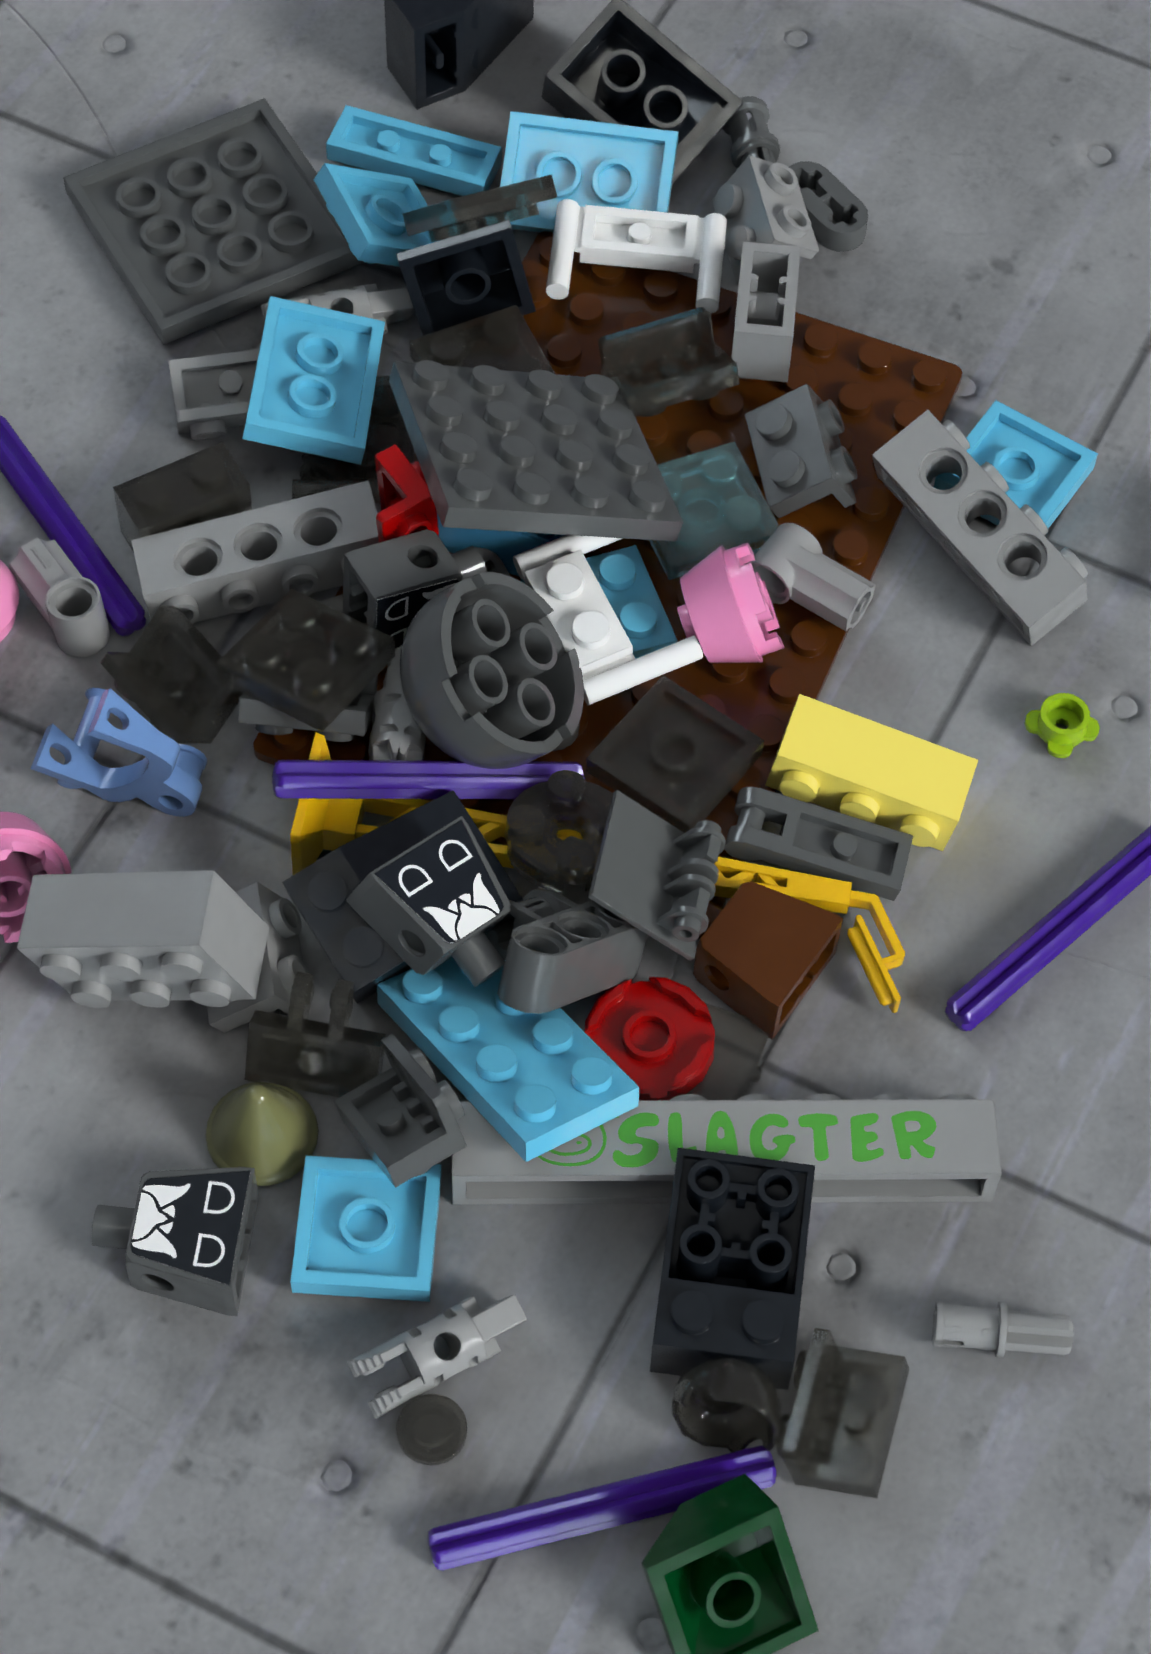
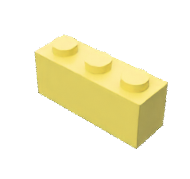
(871, 772)

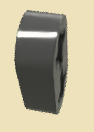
(831, 202)

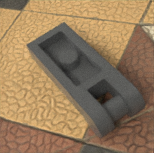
(819, 842)

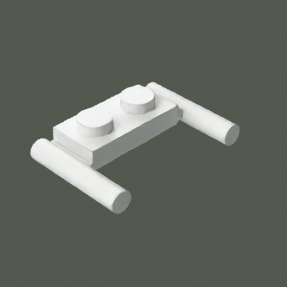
(638, 241)
(589, 622)

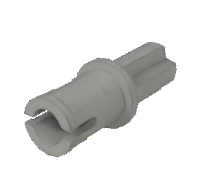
(1001, 1329)

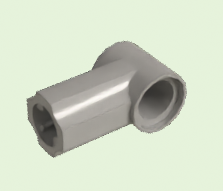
(799, 571)
(63, 597)

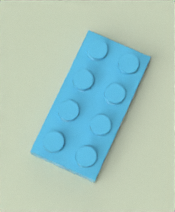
(521, 1070)

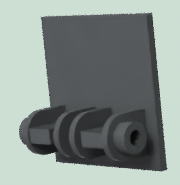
(657, 874)

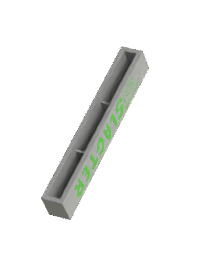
(859, 1150)

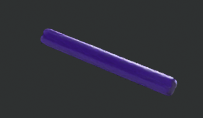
(65, 528)
(406, 779)
(1051, 935)
(592, 1508)

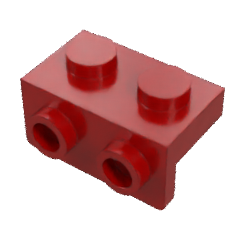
(403, 496)

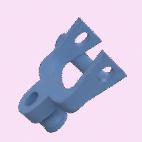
(163, 779)

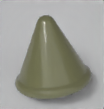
(262, 1130)

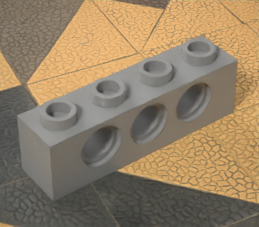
(256, 554)
(1028, 602)

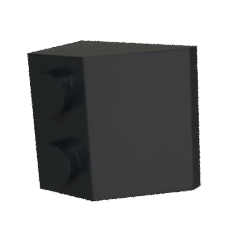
(465, 277)

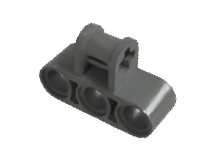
(562, 951)

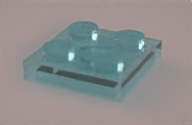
(717, 507)

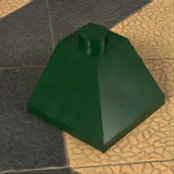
(728, 1575)

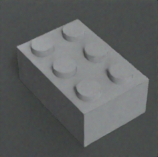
(144, 937)

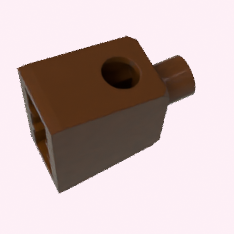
(764, 952)

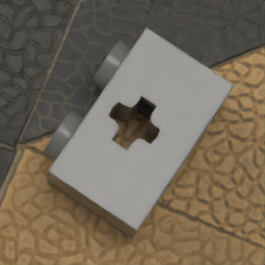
(766, 311)

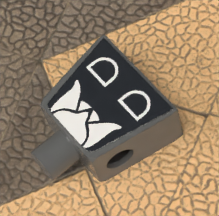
(396, 577)
(437, 904)
(186, 1235)

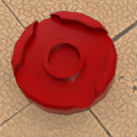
(656, 1058)

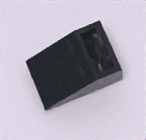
(447, 44)
(733, 1263)

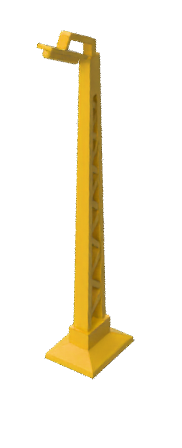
(335, 822)

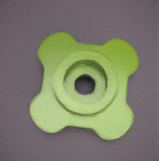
(1066, 710)

